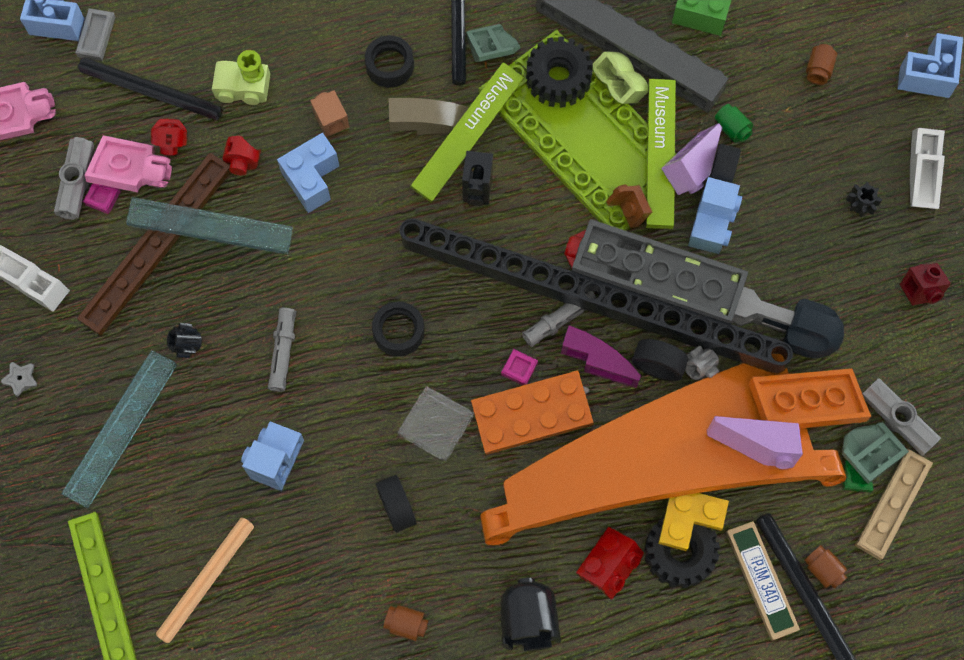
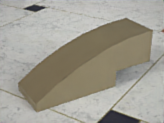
(424, 115)

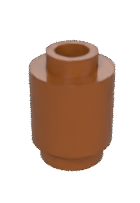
(821, 64)
(826, 567)
(405, 622)

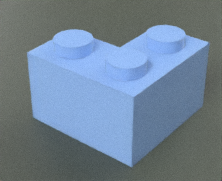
(52, 19)
(935, 72)
(304, 170)
(715, 211)
(272, 455)

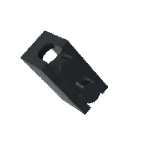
(477, 184)

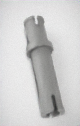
(551, 323)
(283, 339)

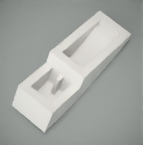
(926, 168)
(31, 280)

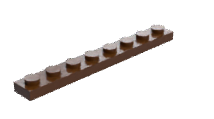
(151, 249)

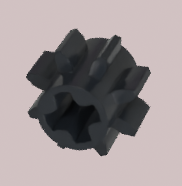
(864, 199)
(184, 340)

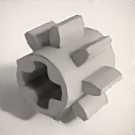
(702, 363)

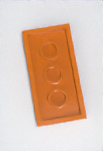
(810, 398)
(532, 412)

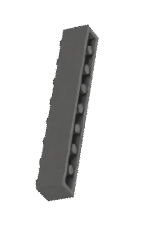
(644, 48)

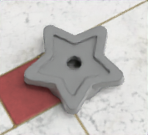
(20, 385)

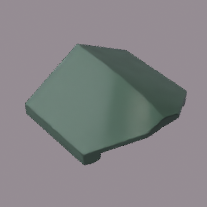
(491, 43)
(872, 450)

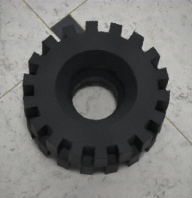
(559, 55)
(682, 573)

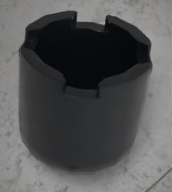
(529, 616)

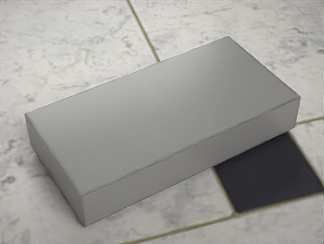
(95, 34)

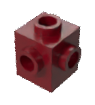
(925, 284)

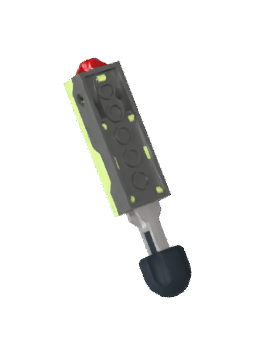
(698, 286)

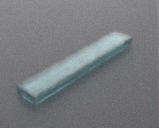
(209, 225)
(119, 429)

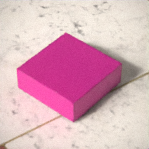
(101, 197)
(519, 367)

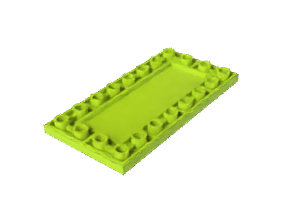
(585, 143)

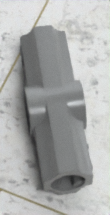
(72, 192)
(914, 430)

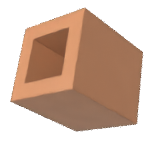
(329, 113)

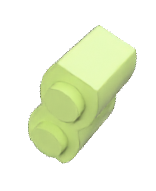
(619, 75)
(230, 86)

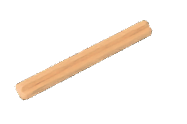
(204, 580)

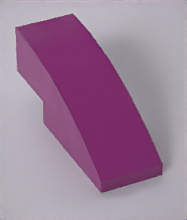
(599, 357)

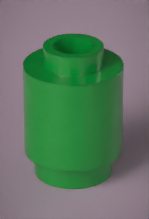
(734, 123)

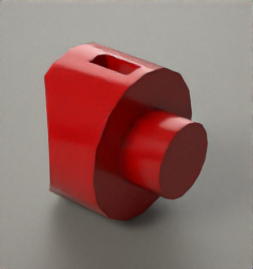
(169, 144)
(240, 155)

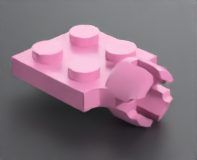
(23, 109)
(127, 165)

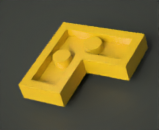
(686, 511)

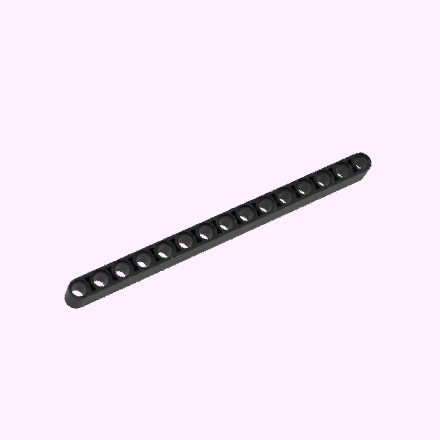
(602, 305)

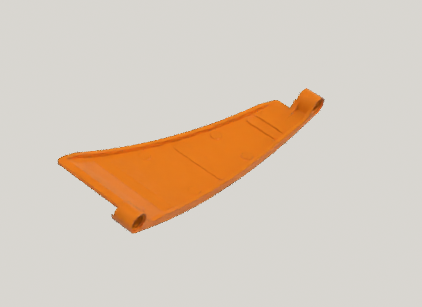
(651, 457)

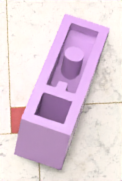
(693, 161)
(764, 441)

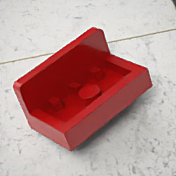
(611, 562)

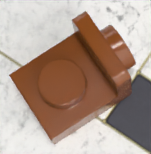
(632, 204)

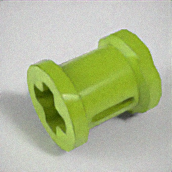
(250, 66)

